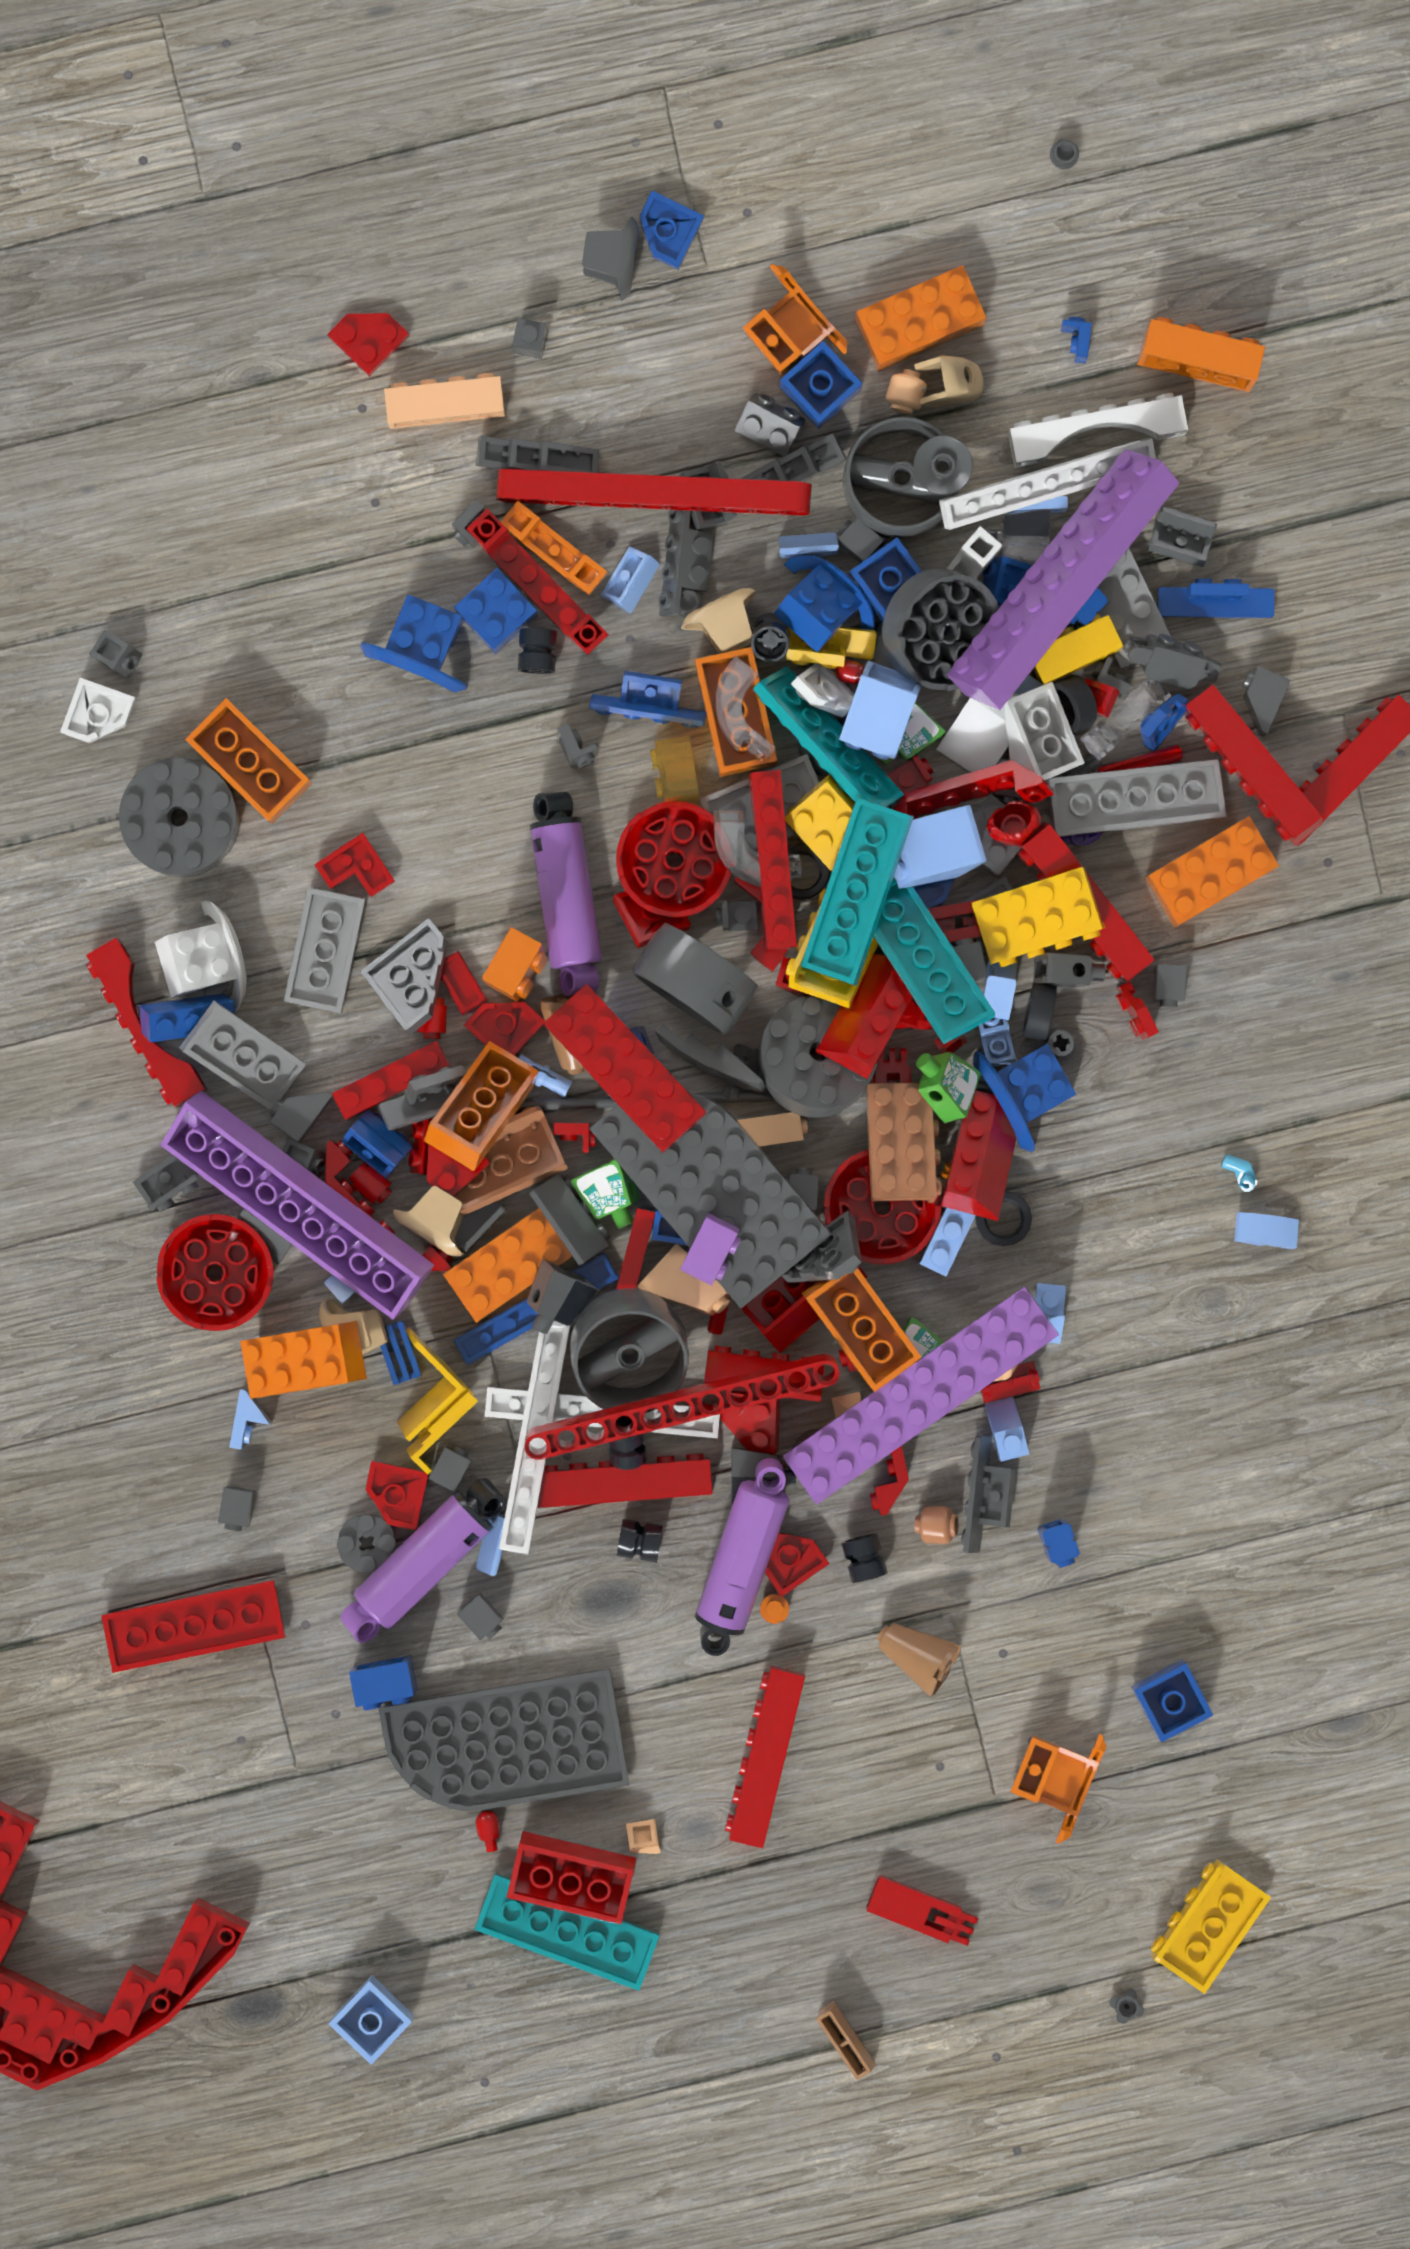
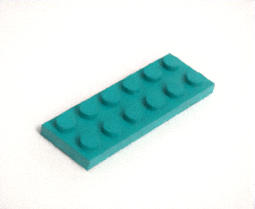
(820, 735)
(857, 891)
(930, 965)
(584, 1942)

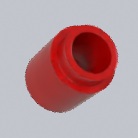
(437, 1024)
(370, 1184)

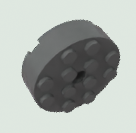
(934, 624)
(157, 796)
(790, 1072)

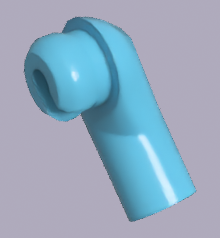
(1243, 1171)

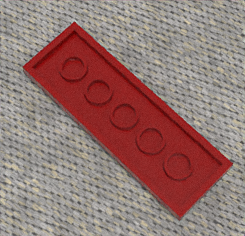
(624, 1068)
(193, 1626)

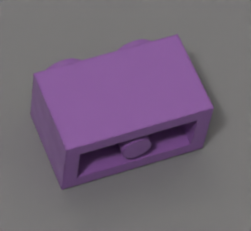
(710, 1249)

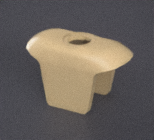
(956, 387)
(724, 621)
(435, 1219)
(369, 1323)

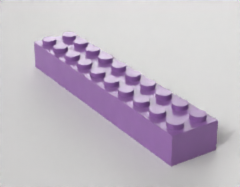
(1063, 578)
(297, 1204)
(921, 1395)

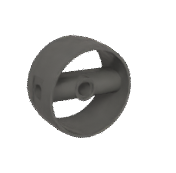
(879, 476)
(694, 978)
(646, 1338)

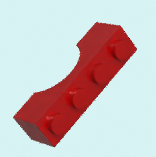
(389, 1080)

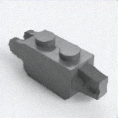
(1171, 660)

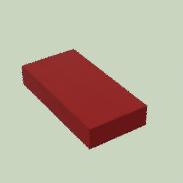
(461, 984)

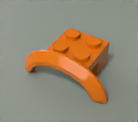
(791, 327)
(1057, 1778)

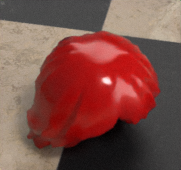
(1014, 823)

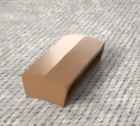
(850, 2037)

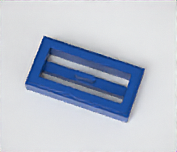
(406, 1376)

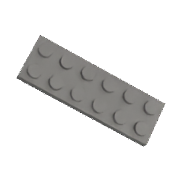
(1136, 798)

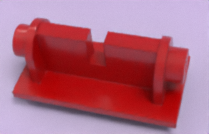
(419, 1154)
(1023, 1380)

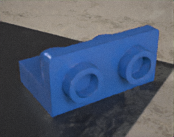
(1003, 576)

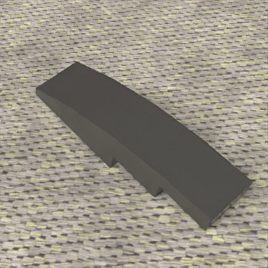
(532, 455)
(803, 463)
(718, 1063)

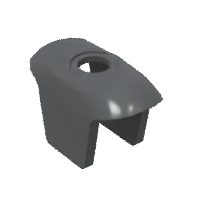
(612, 256)

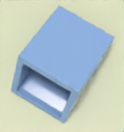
(880, 711)
(940, 848)

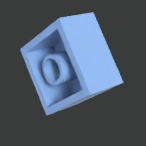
(371, 2019)

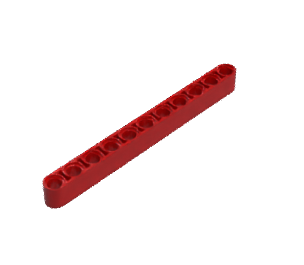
(654, 492)
(671, 1417)

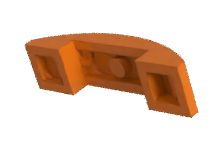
(553, 548)

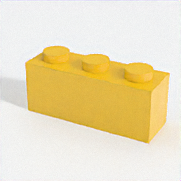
(1078, 649)

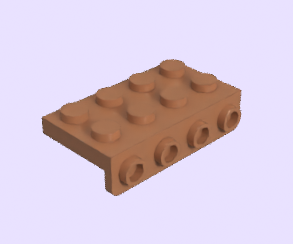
(901, 1143)
(518, 1159)

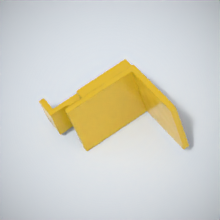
(436, 1409)

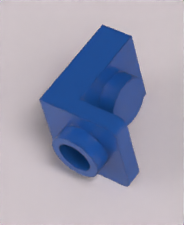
(1079, 343)

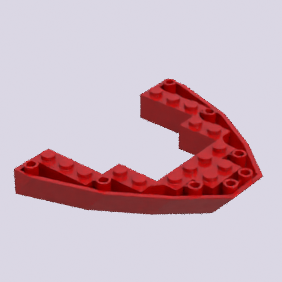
(55, 2037)

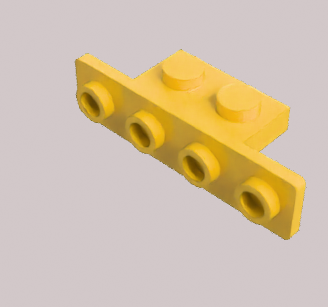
(845, 643)

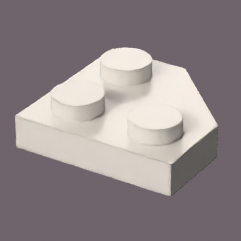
(824, 690)
(96, 711)

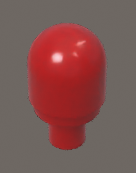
(850, 672)
(488, 1829)

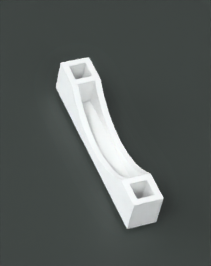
(1156, 419)

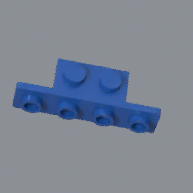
(1216, 600)
(649, 698)

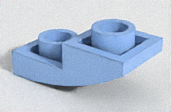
(997, 1042)
(1266, 1230)

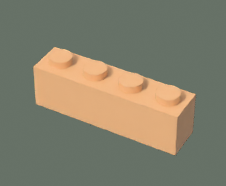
(444, 401)

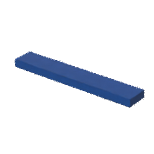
(521, 1316)

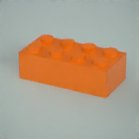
(920, 318)
(1201, 354)
(728, 759)
(248, 761)
(1212, 871)
(515, 965)
(481, 1106)
(506, 1265)
(862, 1328)
(303, 1359)

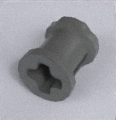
(1063, 1035)

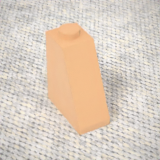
(775, 1128)
(683, 1289)

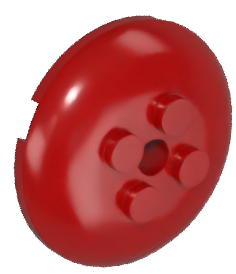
(643, 852)
(884, 1237)
(185, 1277)

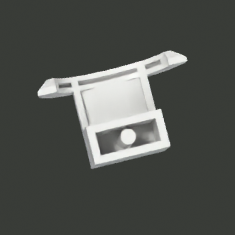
(204, 957)

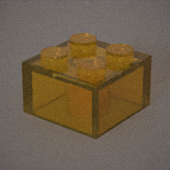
(676, 769)

